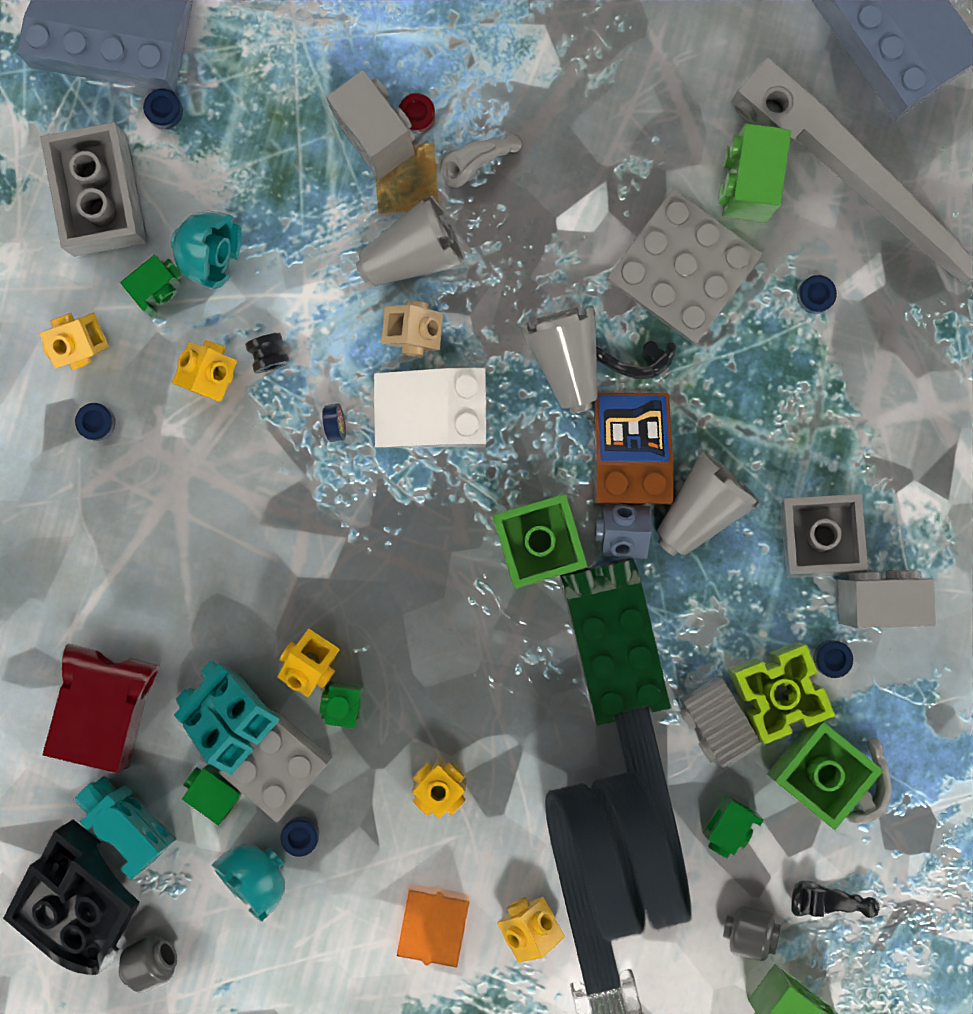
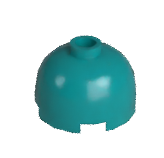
(206, 246)
(253, 877)

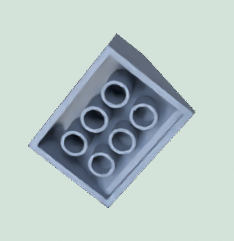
(107, 39)
(902, 45)

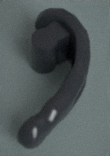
(659, 360)
(817, 900)

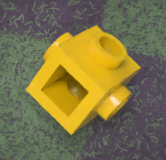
(73, 340)
(205, 370)
(308, 663)
(439, 775)
(530, 929)

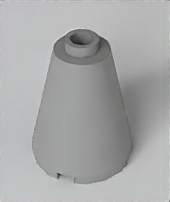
(411, 247)
(567, 355)
(704, 506)

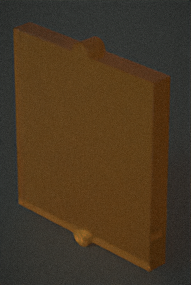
(409, 182)
(433, 928)

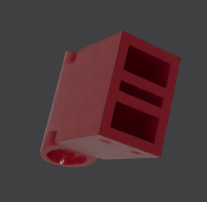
(98, 709)

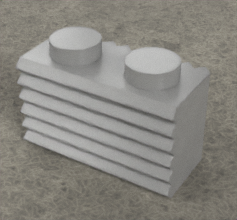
(719, 721)

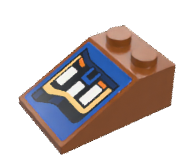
(632, 449)

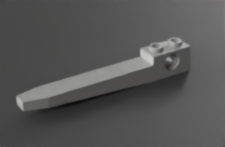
(849, 160)

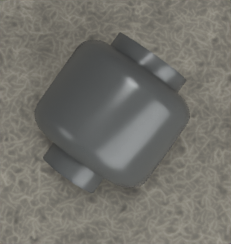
(752, 933)
(147, 963)

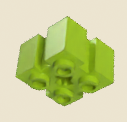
(801, 701)

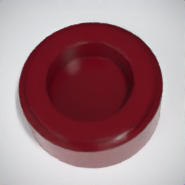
(419, 111)

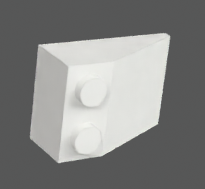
(430, 408)

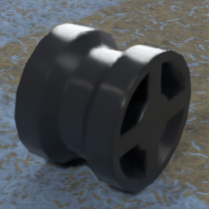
(267, 352)

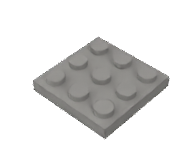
(684, 267)

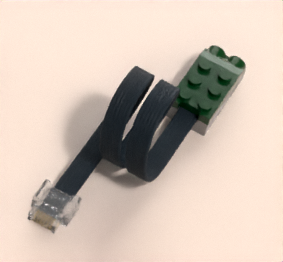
(620, 838)

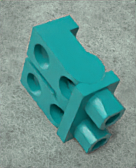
(222, 715)
(124, 824)

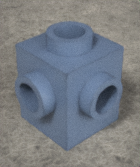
(624, 531)

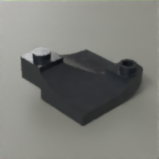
(72, 903)

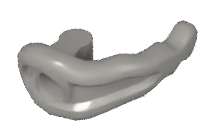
(463, 163)
(871, 808)

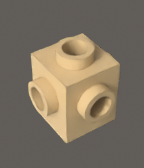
(420, 328)

